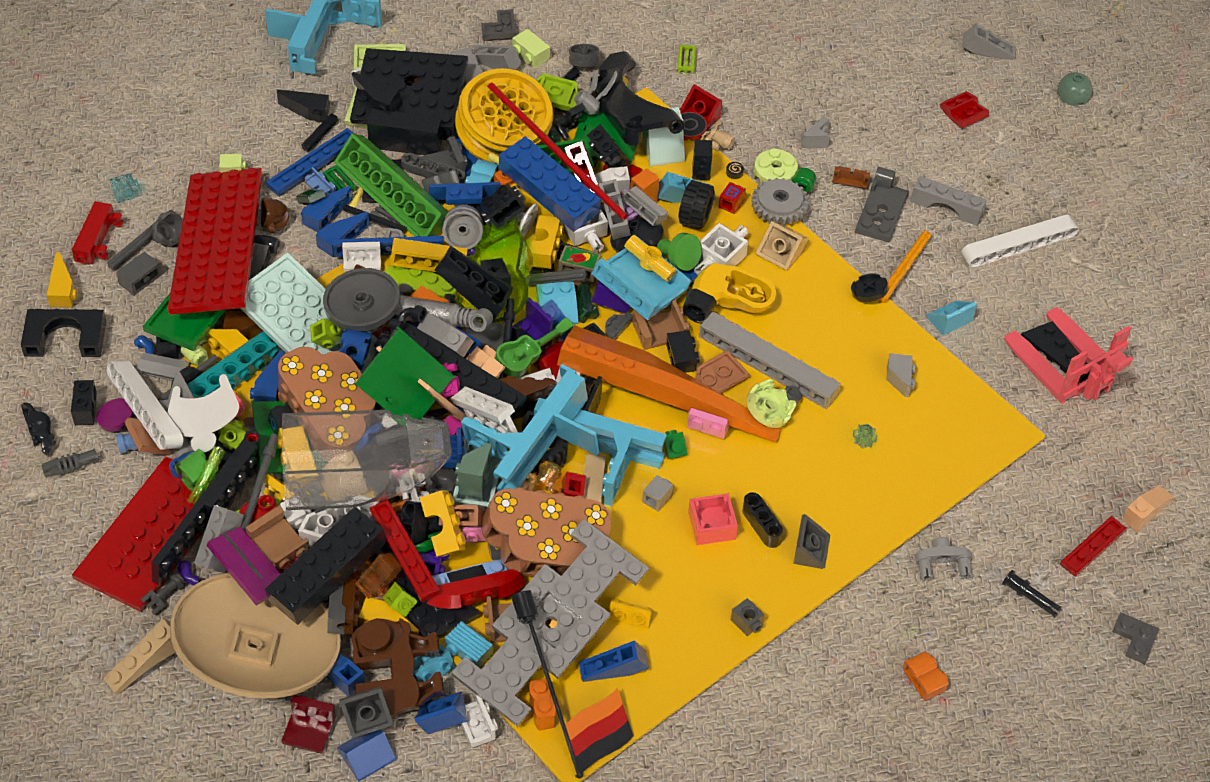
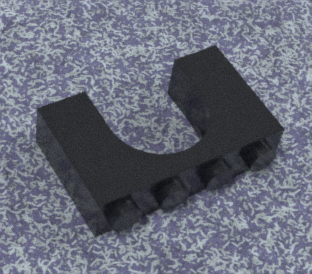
(42, 322)

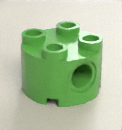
(191, 468)

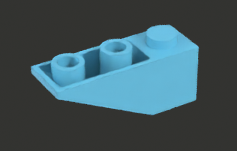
(673, 187)

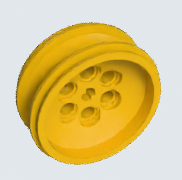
(482, 132)

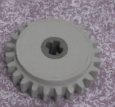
(780, 201)

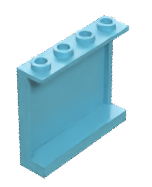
(638, 287)

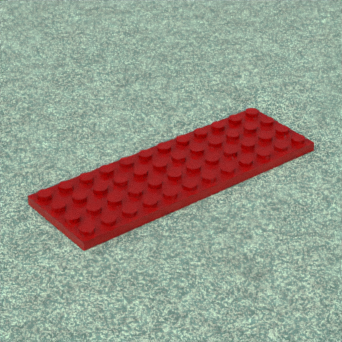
(216, 242)

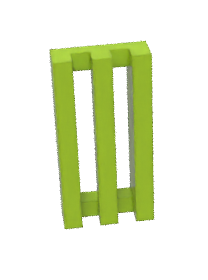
(686, 68)

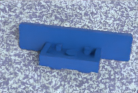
(463, 192)

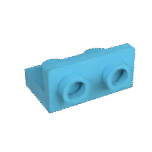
(427, 666)

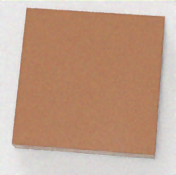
(142, 438)

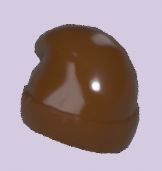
(273, 215)

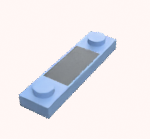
(470, 572)

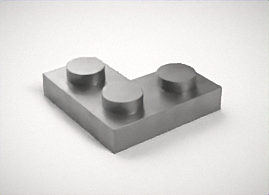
(502, 28)
(1141, 636)

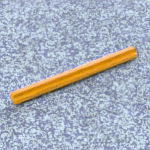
(906, 263)

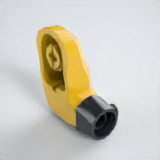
(729, 288)

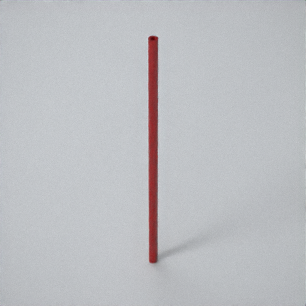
(546, 140)

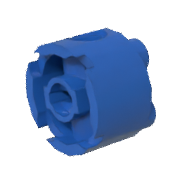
(361, 341)

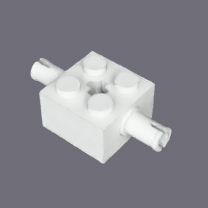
(590, 232)
(723, 247)

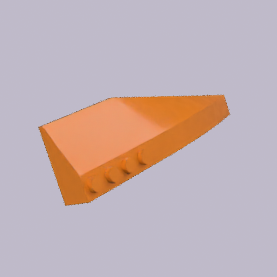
(653, 378)

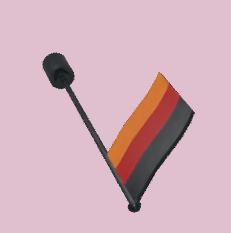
(593, 730)

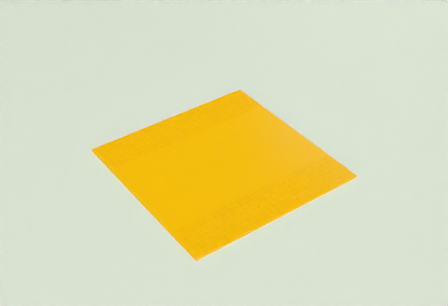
(869, 500)

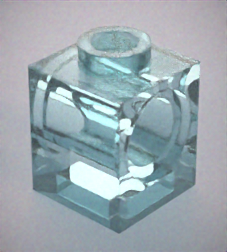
(124, 187)

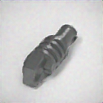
(58, 466)

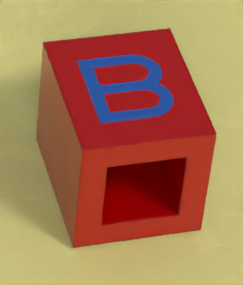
(732, 198)

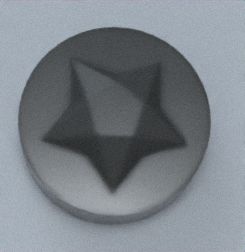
(793, 394)

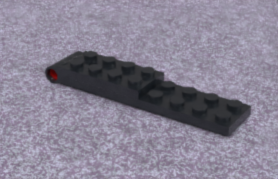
(219, 492)

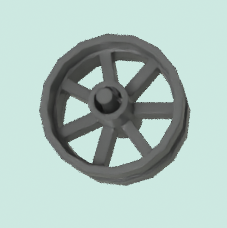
(584, 55)

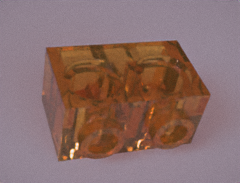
(378, 575)

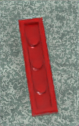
(1093, 546)

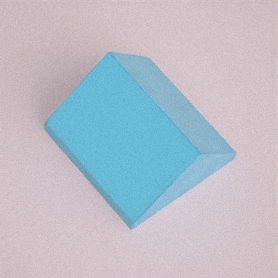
(952, 316)

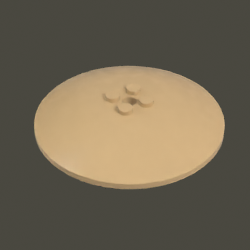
(220, 621)

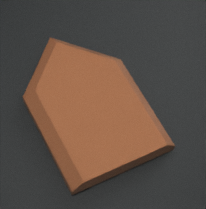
(721, 372)

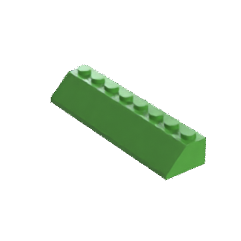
(391, 187)

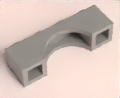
(968, 206)

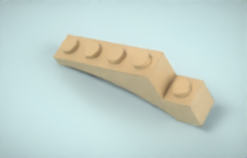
(146, 654)

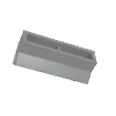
(644, 206)
(160, 366)

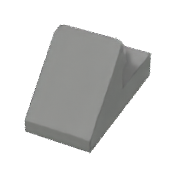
(817, 135)

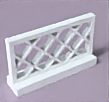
(486, 410)

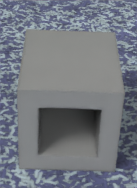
(657, 493)

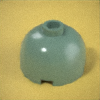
(1075, 89)

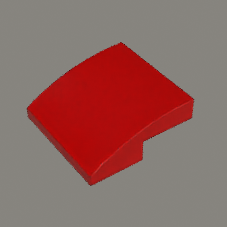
(964, 109)

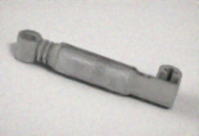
(447, 312)

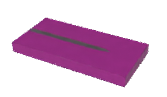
(244, 563)

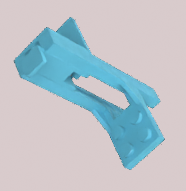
(308, 30)
(529, 446)

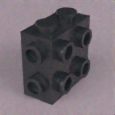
(607, 148)
(502, 206)

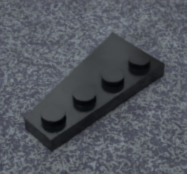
(1054, 345)

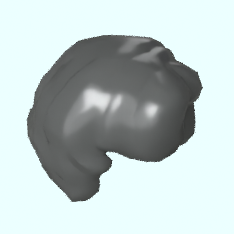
(167, 228)
(443, 479)

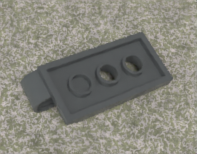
(884, 197)

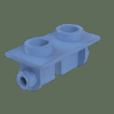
(317, 180)

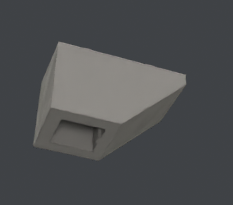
(900, 373)

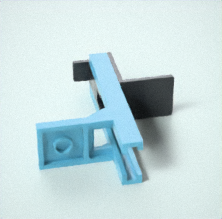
(617, 438)

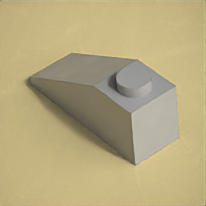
(986, 43)
(497, 56)
(445, 334)

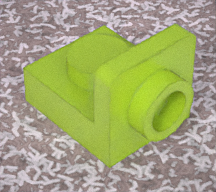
(399, 599)

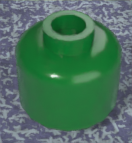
(805, 178)

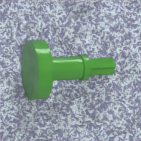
(682, 251)

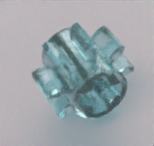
(864, 435)

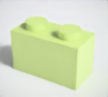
(531, 48)

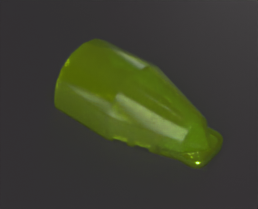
(512, 247)

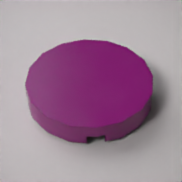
(114, 414)

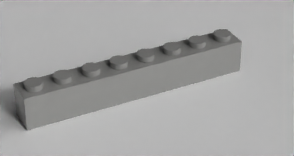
(769, 359)

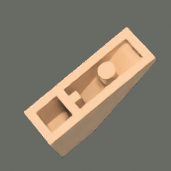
(1146, 507)

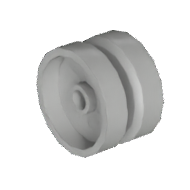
(463, 216)

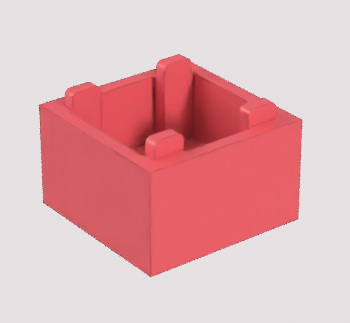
(712, 519)

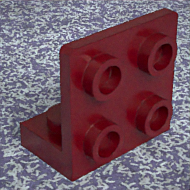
(309, 724)

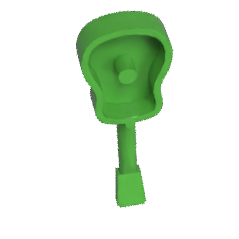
(520, 354)

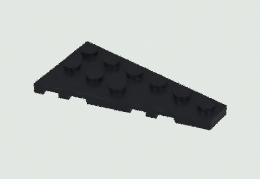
(428, 617)

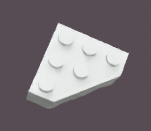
(317, 524)

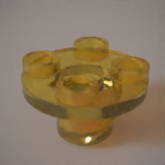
(547, 475)

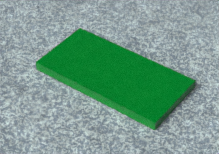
(184, 328)

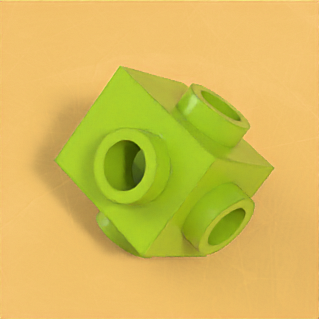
(325, 333)
(232, 434)

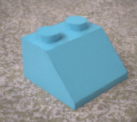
(563, 296)

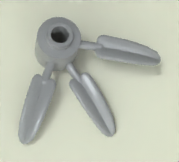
(590, 102)

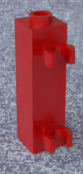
(93, 232)

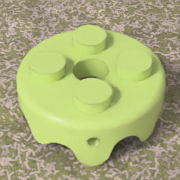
(764, 165)
(775, 398)

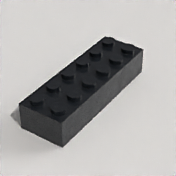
(326, 565)

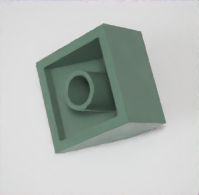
(474, 472)

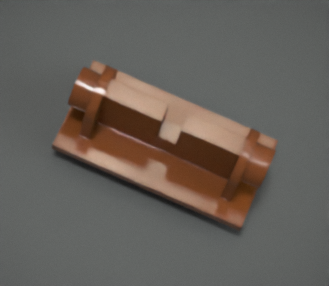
(857, 178)

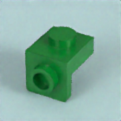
(675, 444)

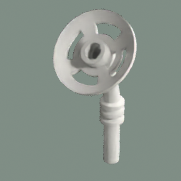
(527, 220)

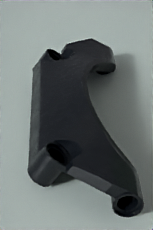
(625, 109)

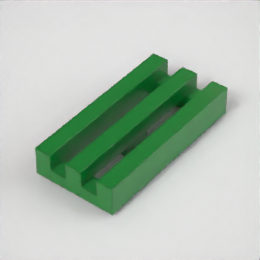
(330, 176)

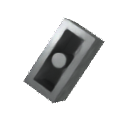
(139, 273)

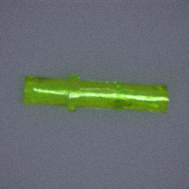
(207, 474)

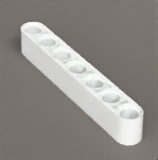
(1019, 241)
(144, 405)

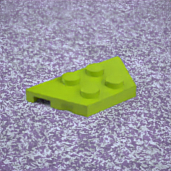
(559, 90)

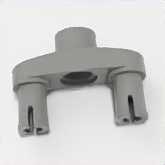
(942, 553)

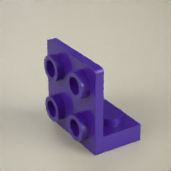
(536, 322)

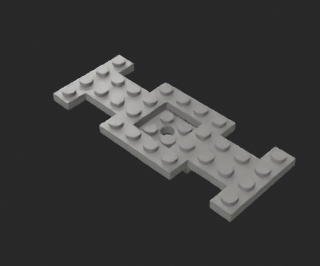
(574, 608)

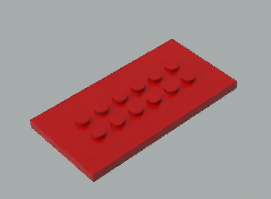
(123, 555)

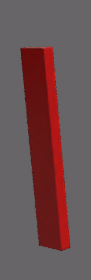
(405, 551)

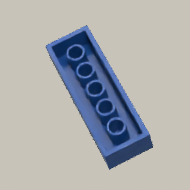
(549, 183)

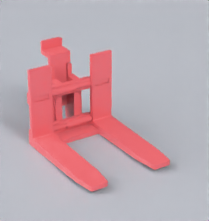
(1100, 363)

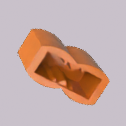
(925, 675)
(542, 704)

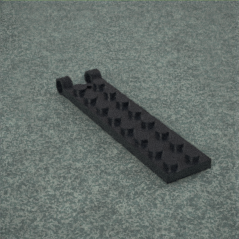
(468, 373)

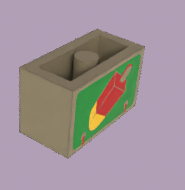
(576, 258)

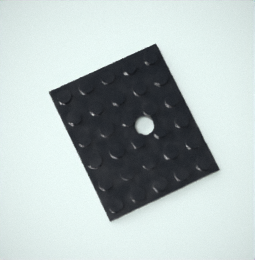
(435, 92)

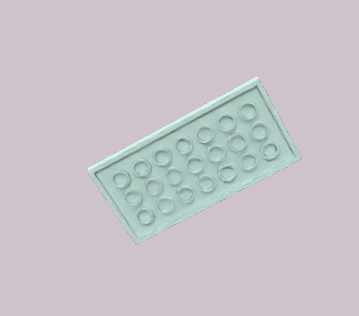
(285, 304)

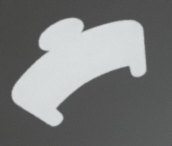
(203, 415)

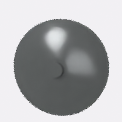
(361, 299)

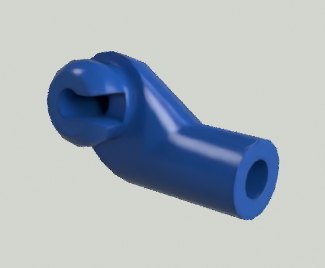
(143, 341)

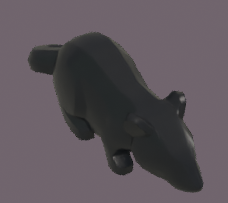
(39, 427)

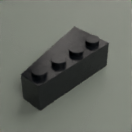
(474, 281)

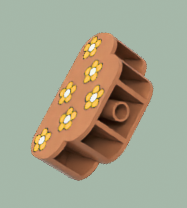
(320, 382)
(538, 528)

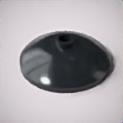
(644, 230)

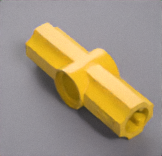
(650, 258)

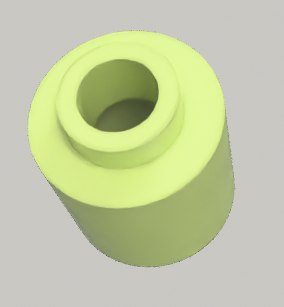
(197, 356)

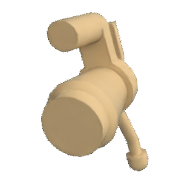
(719, 138)

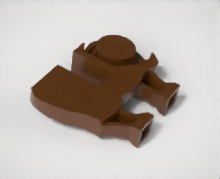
(392, 644)

